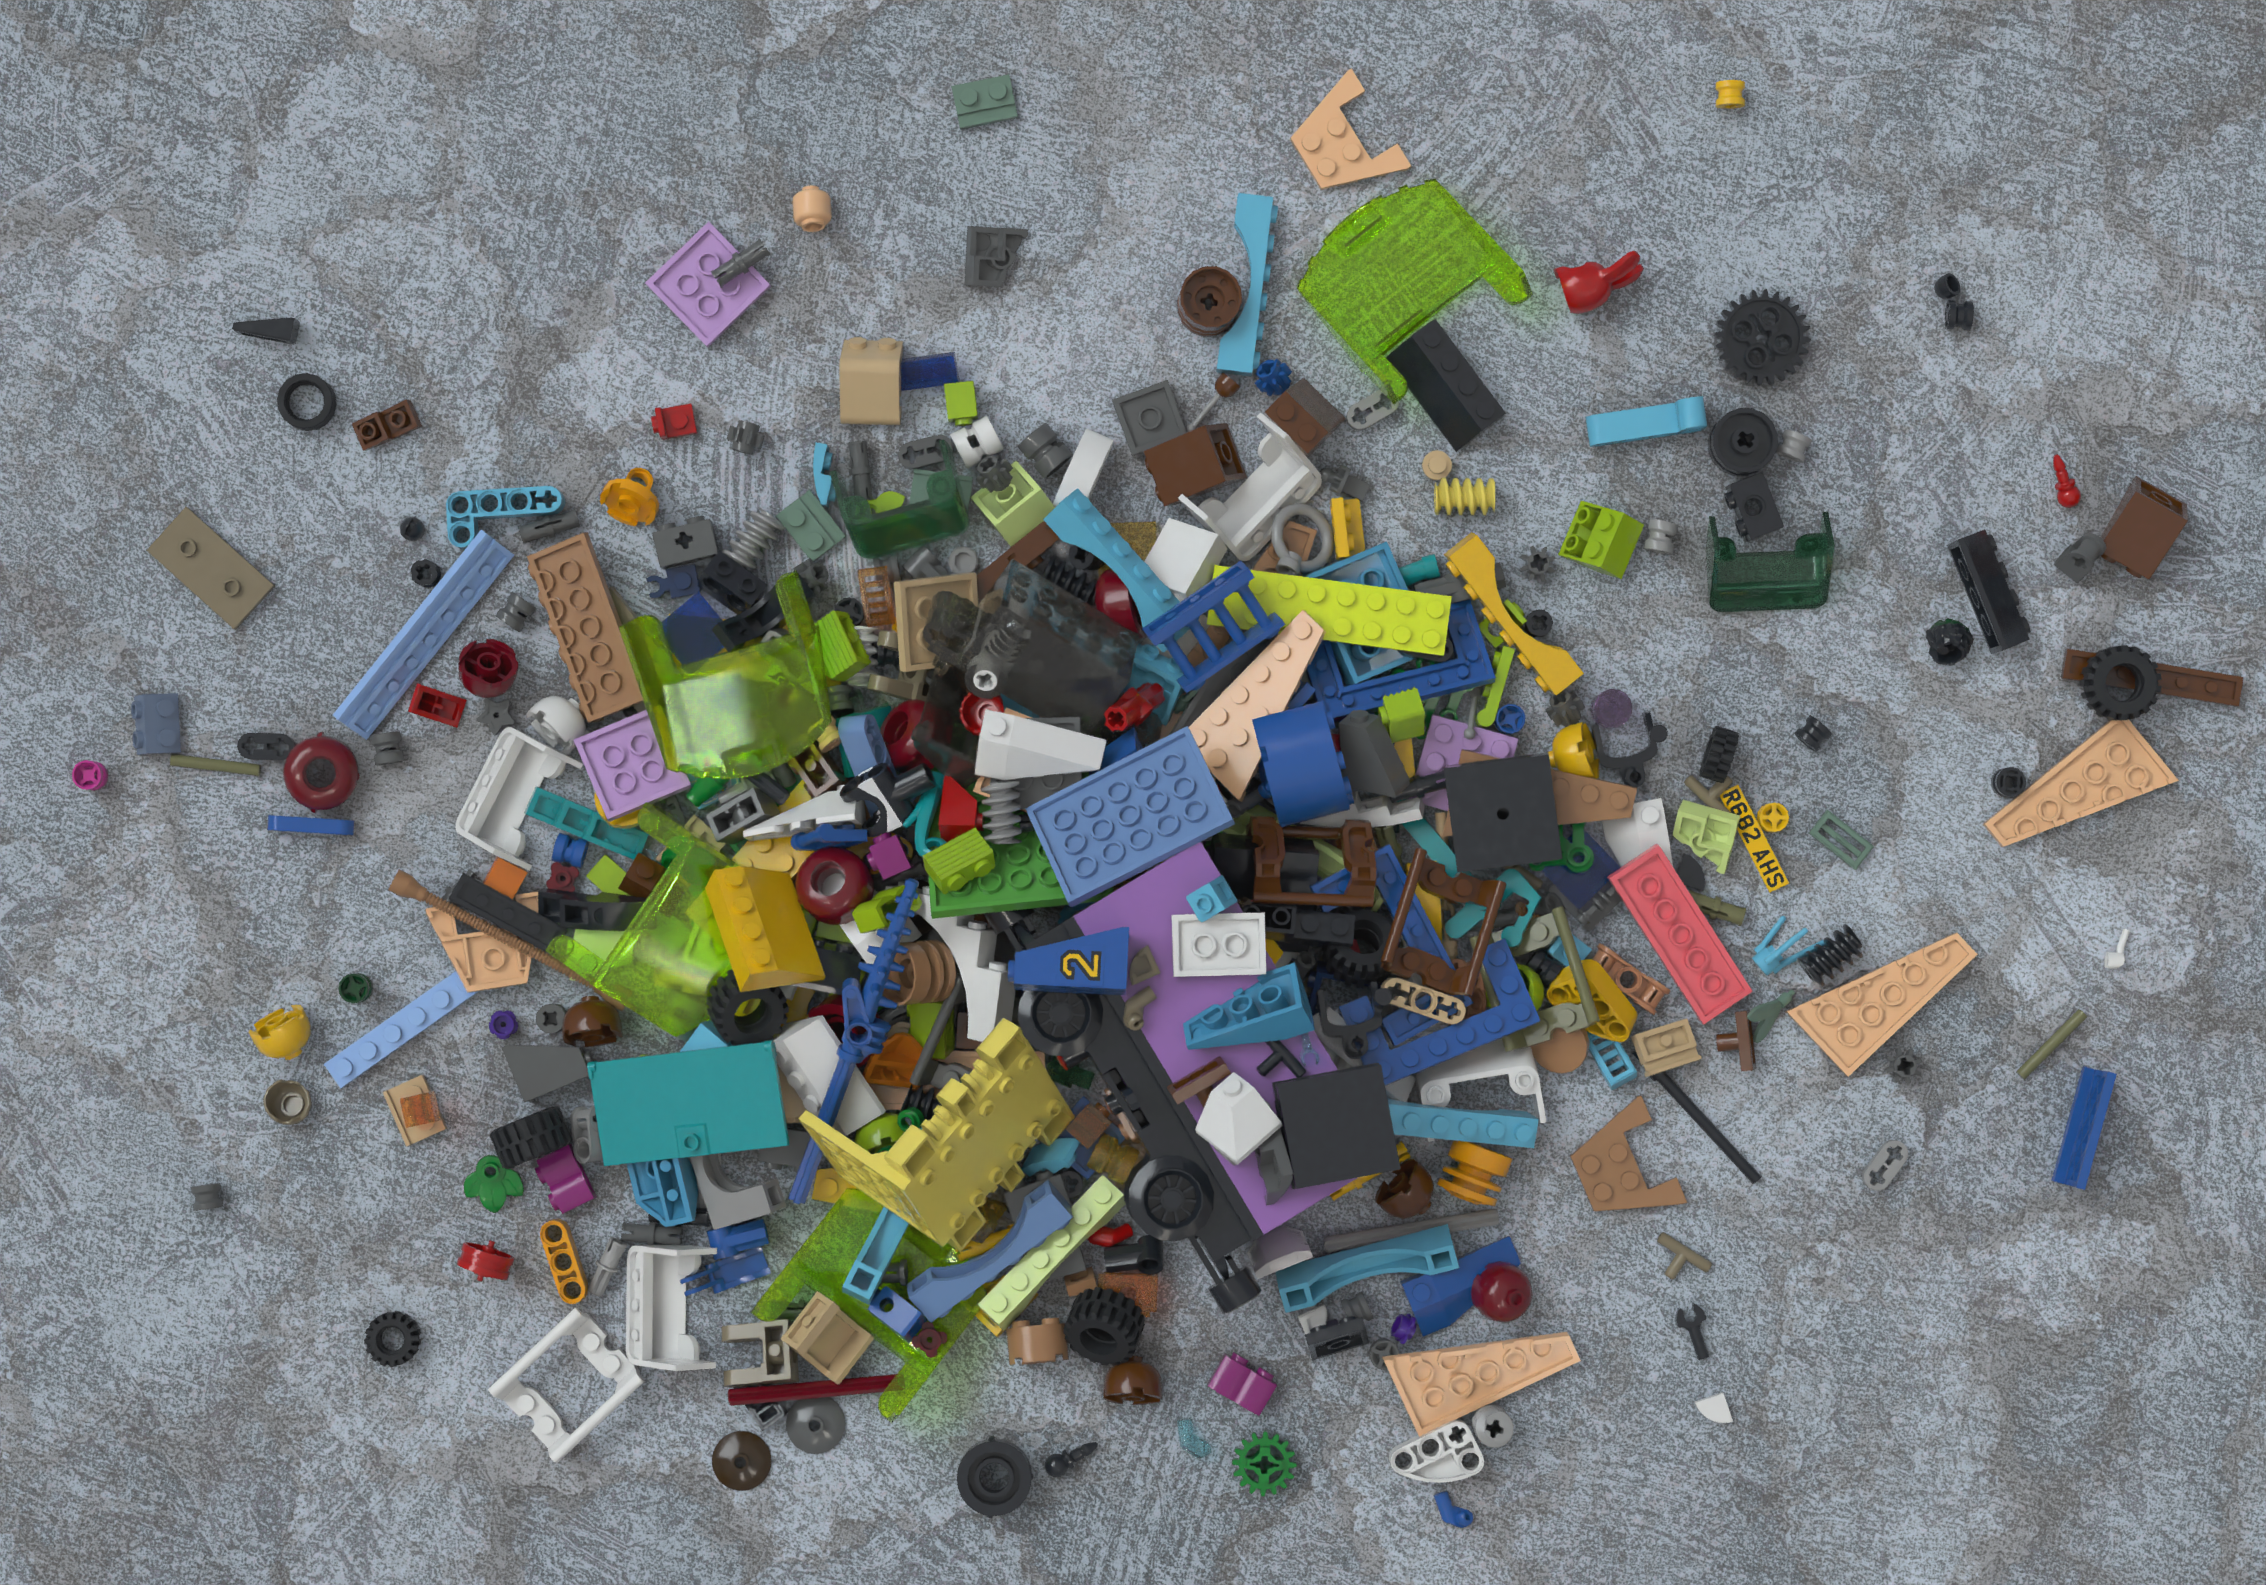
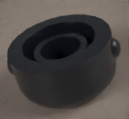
(994, 1501)

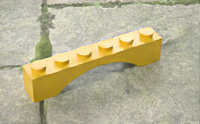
(1477, 568)

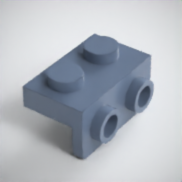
(156, 724)

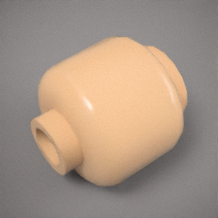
(812, 208)

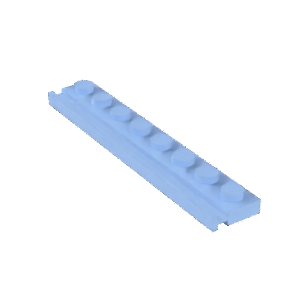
(423, 634)

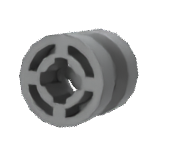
(1660, 537)

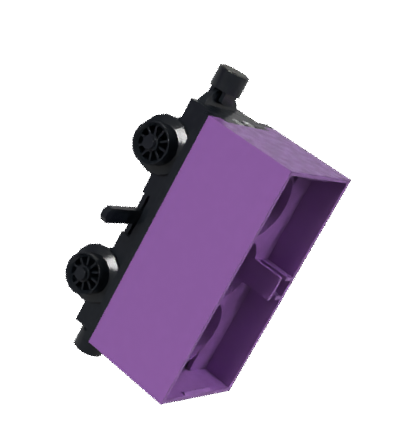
(1182, 1181)

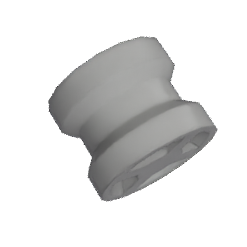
(1794, 446)

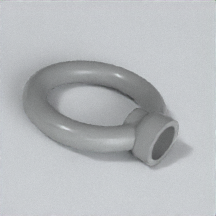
(1290, 562)

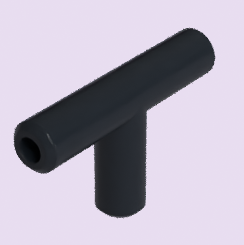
(1279, 1054)

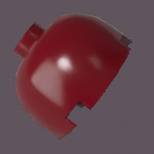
(487, 668)
(1502, 1292)

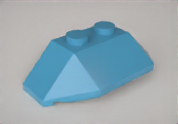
(665, 1189)

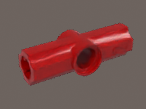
(1134, 706)

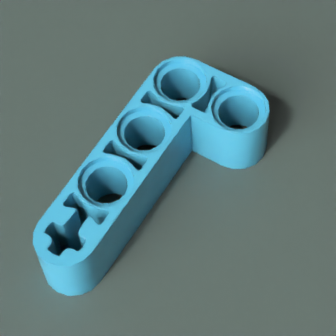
(1649, 422)
(505, 509)

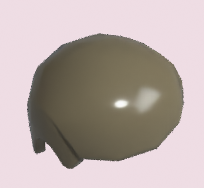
(287, 1102)

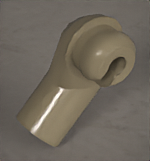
(1135, 1007)

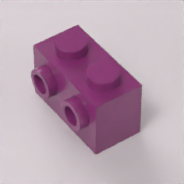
(889, 855)

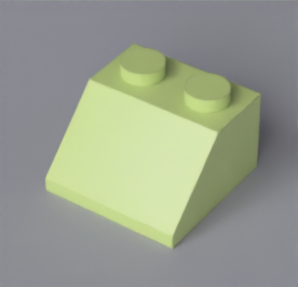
(1016, 508)

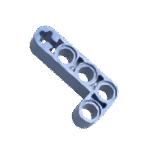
(864, 747)

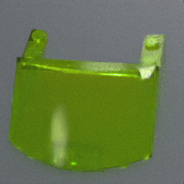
(1398, 268)
(739, 707)
(673, 942)
(824, 1266)

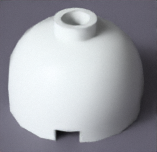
(558, 721)

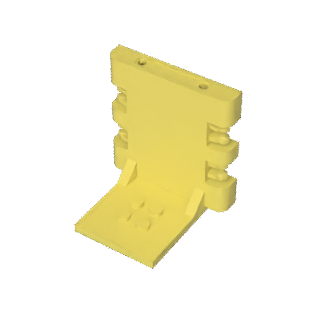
(966, 1149)

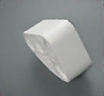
(1085, 465)
(1445, 1462)

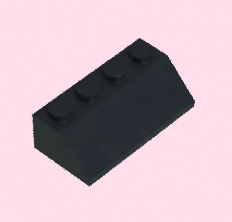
(1446, 385)
(1988, 591)
(838, 964)

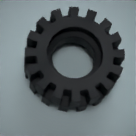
(1719, 754)
(379, 1351)

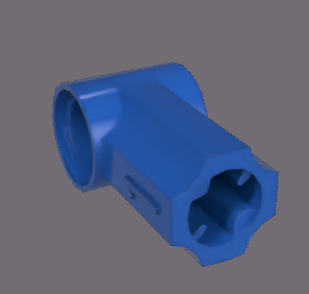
(732, 1239)

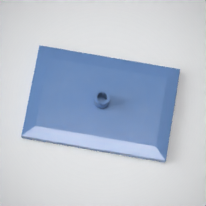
(1129, 816)

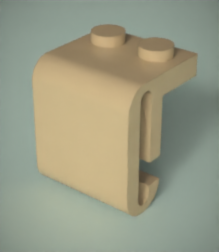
(870, 381)

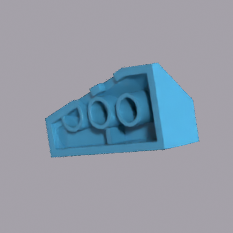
(1263, 1013)

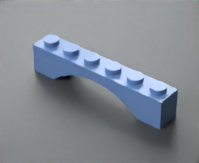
(943, 1287)

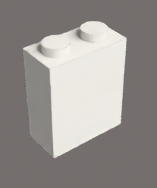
(1185, 557)

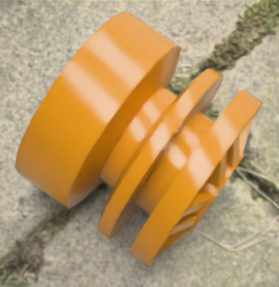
(1474, 1172)

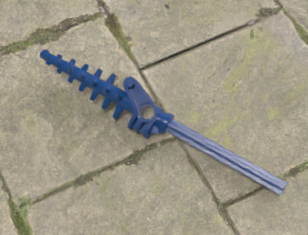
(860, 1010)

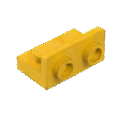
(1347, 527)

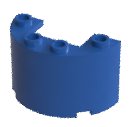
(1302, 764)

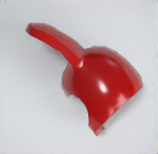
(1591, 284)

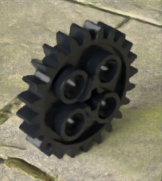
(1737, 348)

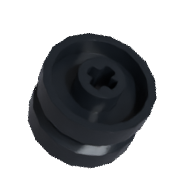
(1757, 432)

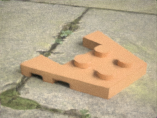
(1333, 148)
(481, 959)

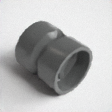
(1045, 450)

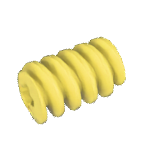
(1464, 496)

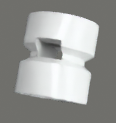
(986, 437)

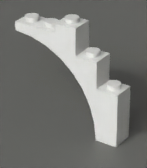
(985, 981)

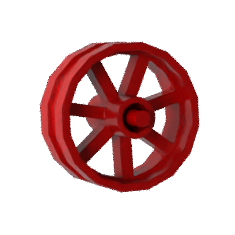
(485, 1261)

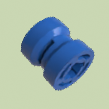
(1509, 719)
(570, 850)

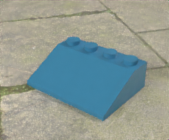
(1372, 568)

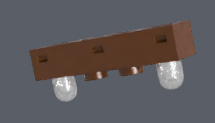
(1025, 551)

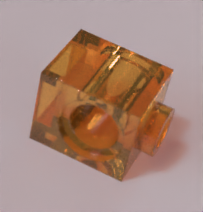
(420, 1109)
(1089, 1124)

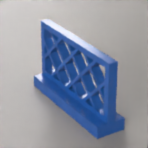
(2083, 1127)

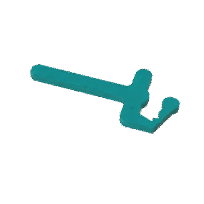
(1473, 914)

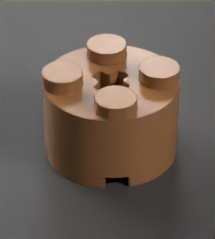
(1036, 1342)

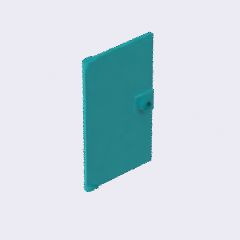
(688, 1103)

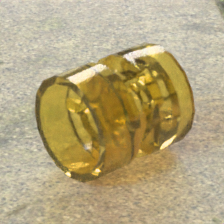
(1113, 1158)

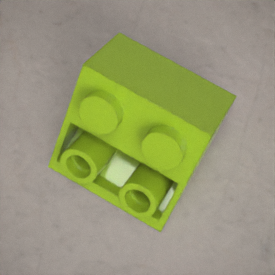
(1601, 539)

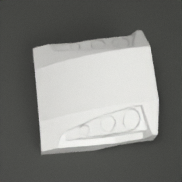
(1278, 1250)

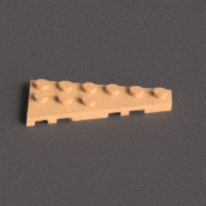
(1264, 688)
(2094, 776)
(1868, 1010)
(1461, 1379)

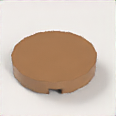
(1563, 1052)

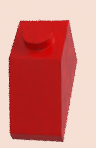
(958, 811)

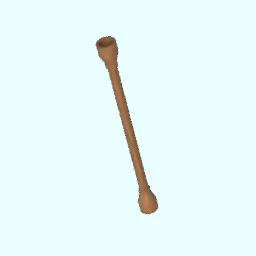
(408, 887)

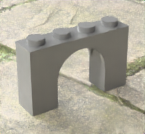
(731, 1202)

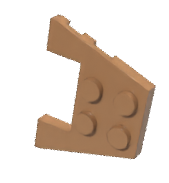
(1610, 1169)

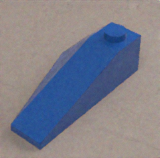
(1447, 1295)

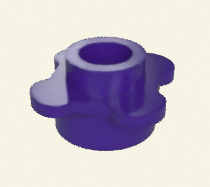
(1403, 1328)

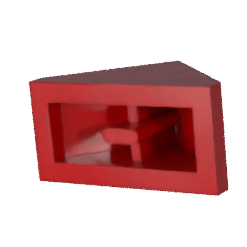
(437, 705)

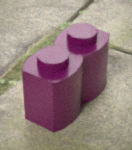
(566, 1179)
(1242, 1384)

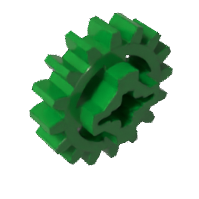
(1263, 1475)

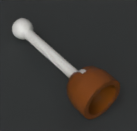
(1225, 388)

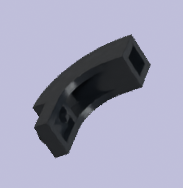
(755, 622)

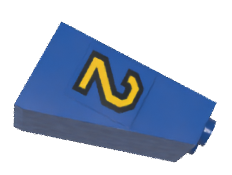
(1076, 965)

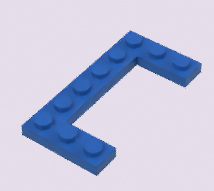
(1467, 671)
(1416, 933)
(1512, 1015)

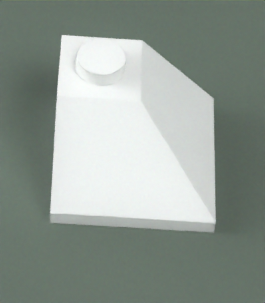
(1236, 1119)

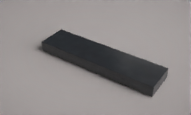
(505, 912)

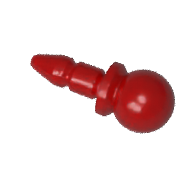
(2067, 494)

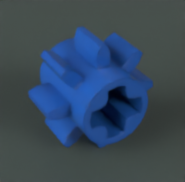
(1273, 377)

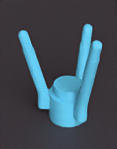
(1769, 958)

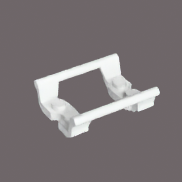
(531, 1402)

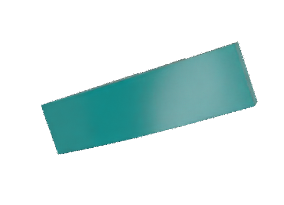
(584, 823)

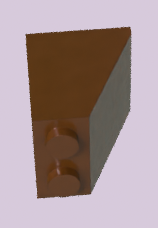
(1305, 416)
(1194, 463)
(2143, 528)

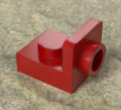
(674, 421)

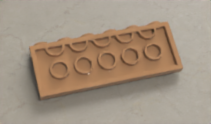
(585, 626)

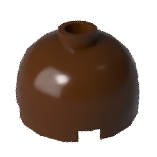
(592, 1022)
(1407, 1192)
(1133, 1382)

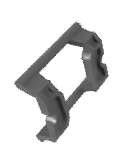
(936, 1072)

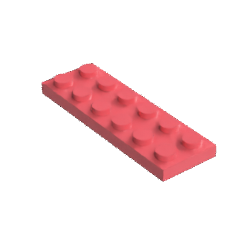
(1679, 934)

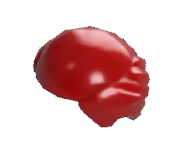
(974, 708)

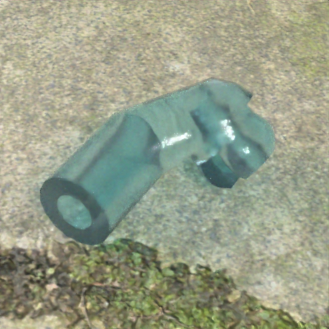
(1190, 1442)

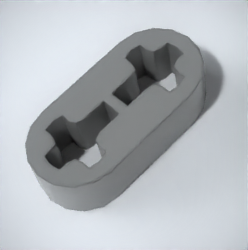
(1372, 418)
(1878, 1161)

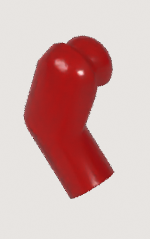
(1108, 1236)

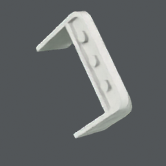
(1248, 514)
(504, 790)
(1482, 1063)
(658, 1307)

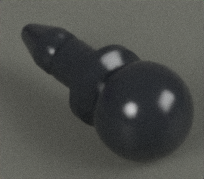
(1058, 1464)

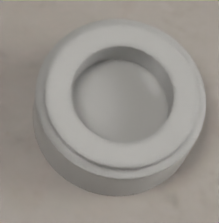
(963, 560)

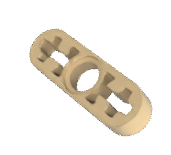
(1440, 1015)

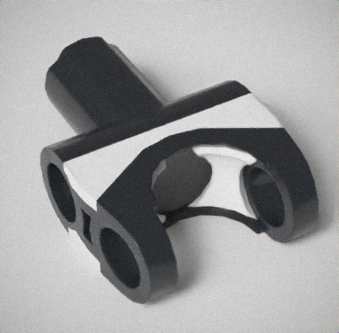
(889, 794)

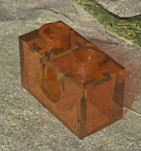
(1144, 1286)

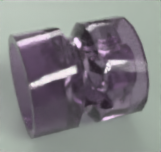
(1611, 708)

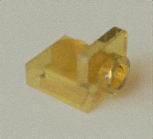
(991, 1211)

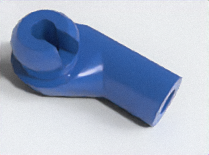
(1452, 1514)

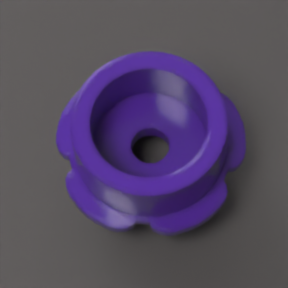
(495, 1024)

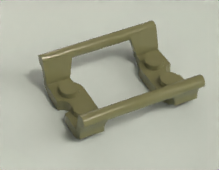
(1567, 1016)

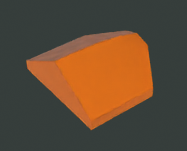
(895, 1062)

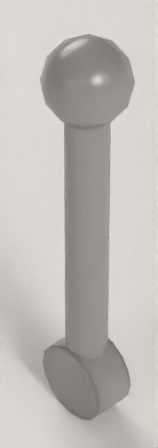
(1475, 694)

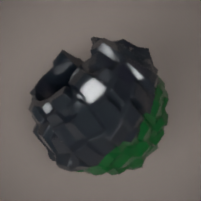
(1949, 641)

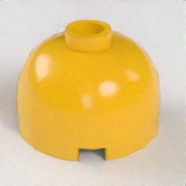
(1574, 751)
(282, 1034)

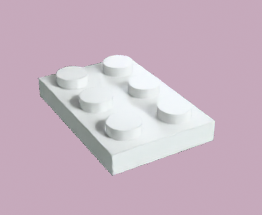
(1219, 945)

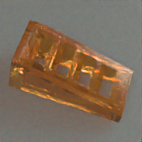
(881, 617)

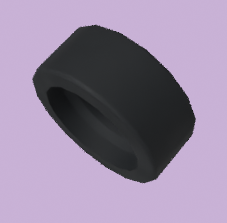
(306, 379)

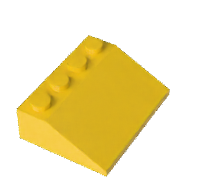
(763, 928)

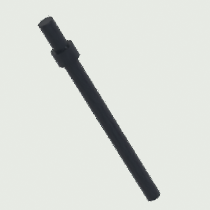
(1706, 1125)

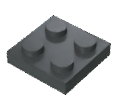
(1149, 417)

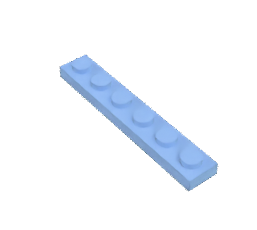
(398, 1030)

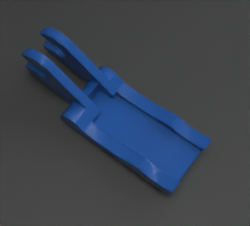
(731, 1271)

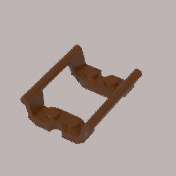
(1270, 855)
(1457, 890)

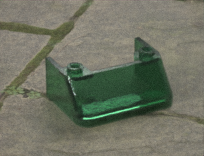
(907, 526)
(1769, 578)

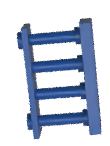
(1188, 613)

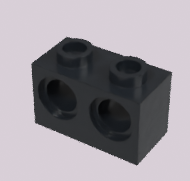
(731, 584)

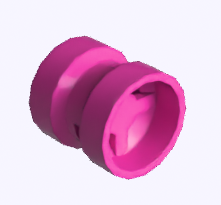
(84, 775)

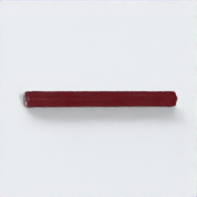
(808, 1390)

